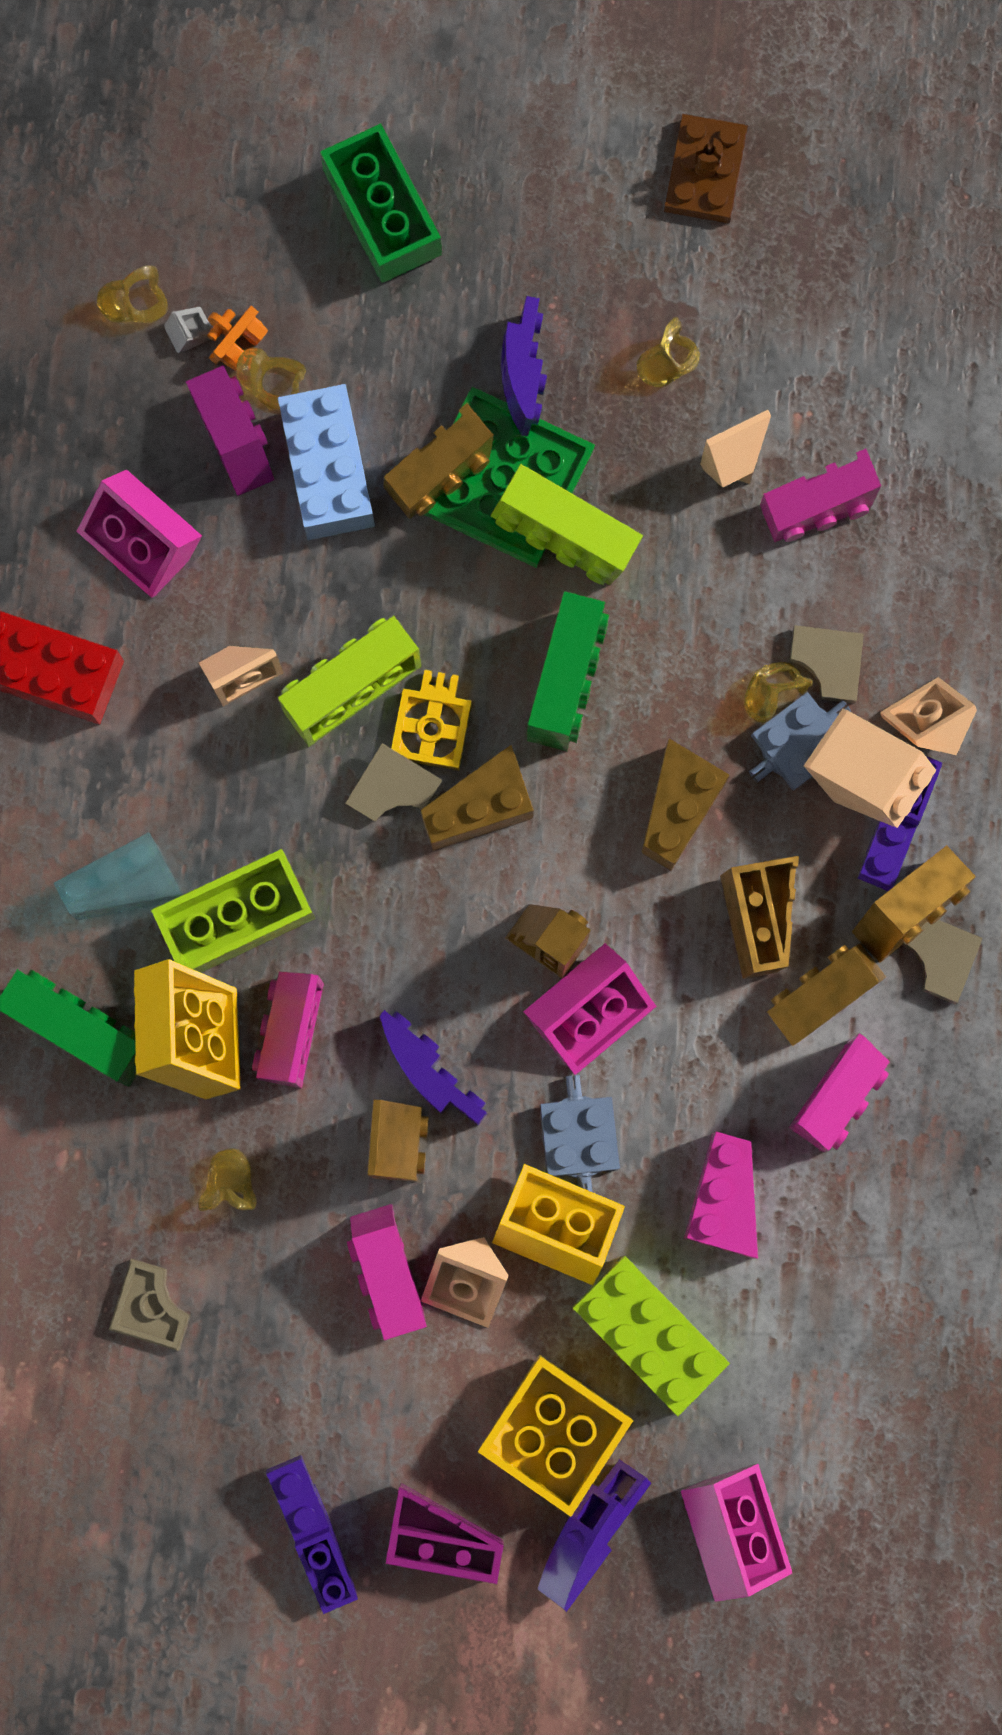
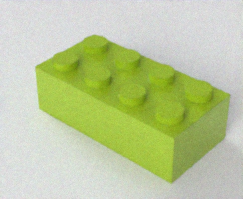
(566, 526)
(350, 680)
(234, 913)
(650, 1335)

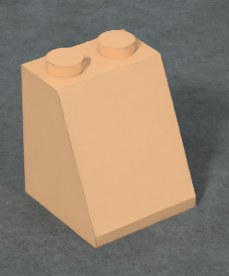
(869, 769)

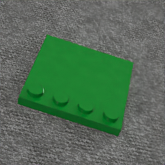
(546, 451)

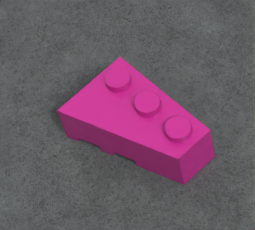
(821, 499)
(725, 1199)
(385, 1273)

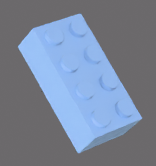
(326, 462)

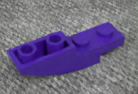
(522, 369)
(891, 844)
(417, 1060)
(312, 1534)
(585, 1536)

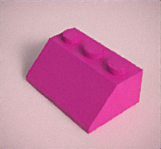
(138, 532)
(590, 1008)
(288, 1028)
(841, 1094)
(736, 1533)

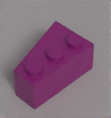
(231, 429)
(441, 1541)

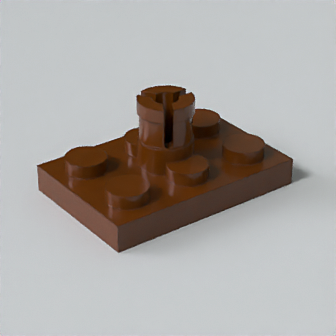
(706, 168)

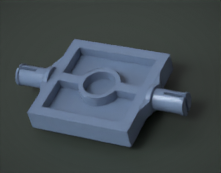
(792, 738)
(579, 1135)

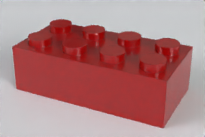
(56, 668)

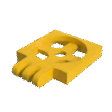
(436, 696)

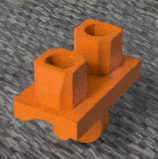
(247, 326)

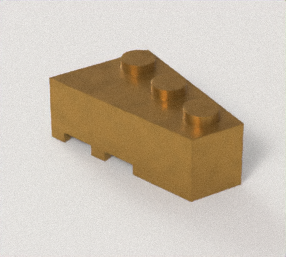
(440, 464)
(681, 802)
(479, 803)
(913, 902)
(760, 913)
(550, 936)
(825, 992)

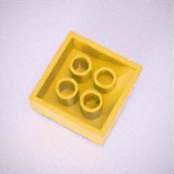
(186, 1030)
(555, 1435)

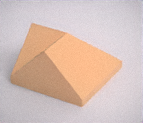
(735, 451)
(240, 671)
(933, 717)
(466, 1281)

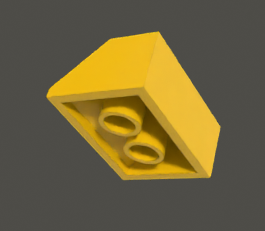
(558, 1224)

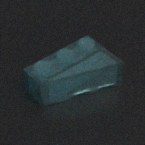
(120, 881)

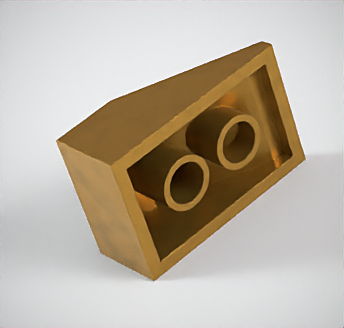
(396, 1141)

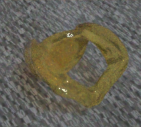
(115, 303)
(254, 364)
(657, 365)
(762, 696)
(228, 1173)

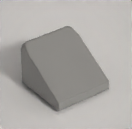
(187, 328)

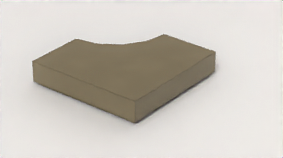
(831, 658)
(392, 782)
(945, 958)
(146, 1308)

